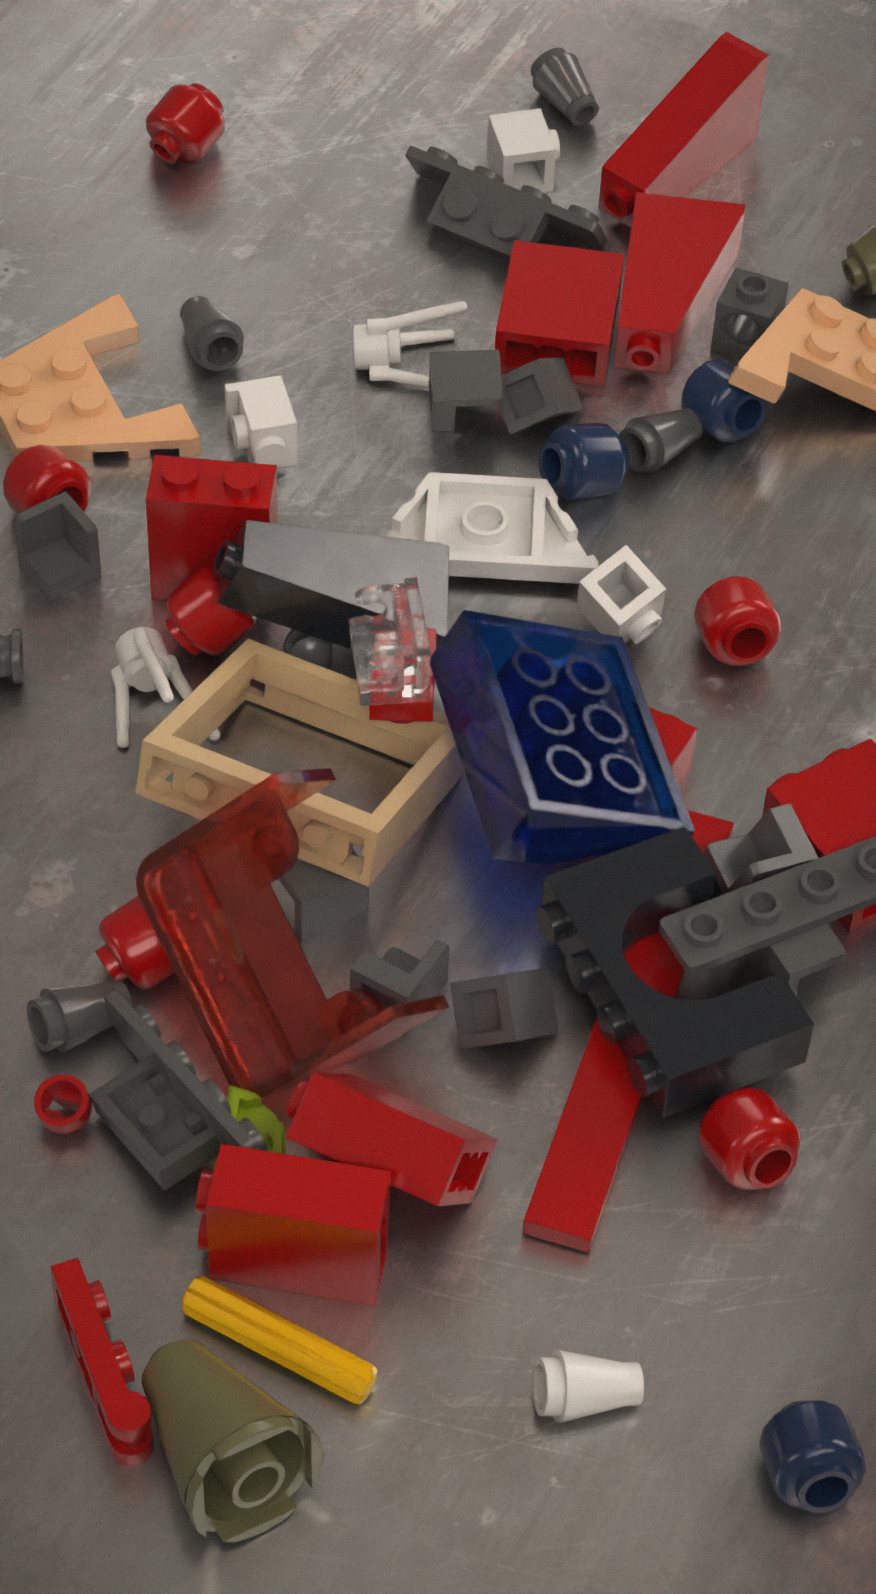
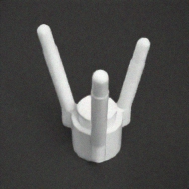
(380, 342)
(147, 668)

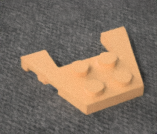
(818, 343)
(60, 399)

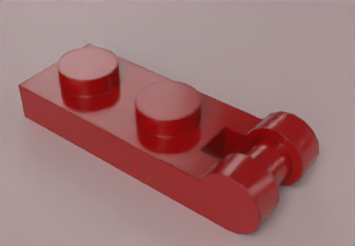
(103, 1364)

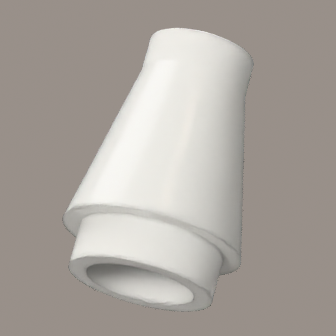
(584, 1385)

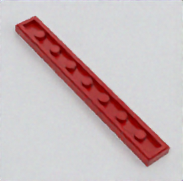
(602, 1104)

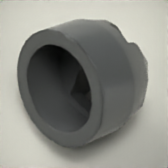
(308, 648)

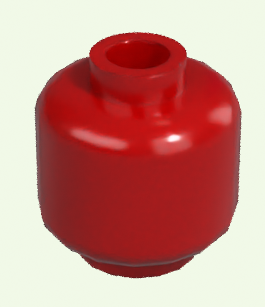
(185, 123)
(42, 474)
(737, 621)
(201, 622)
(133, 947)
(749, 1139)

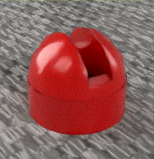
(69, 1093)

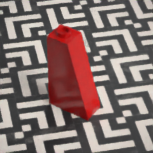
(691, 131)
(671, 275)

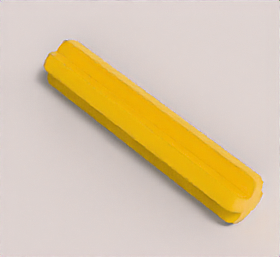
(279, 1339)

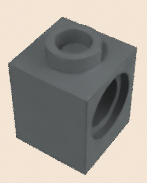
(746, 311)

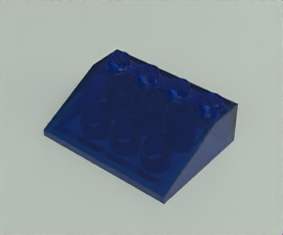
(554, 739)

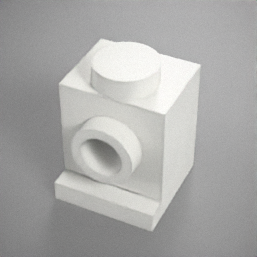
(262, 421)

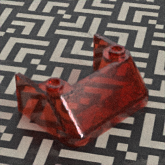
(240, 955)

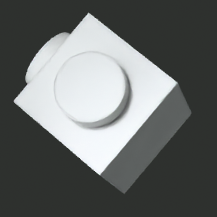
(523, 149)
(622, 597)

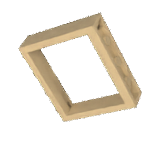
(322, 699)

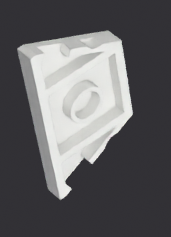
(495, 527)

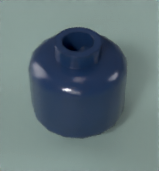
(723, 409)
(584, 461)
(812, 1455)

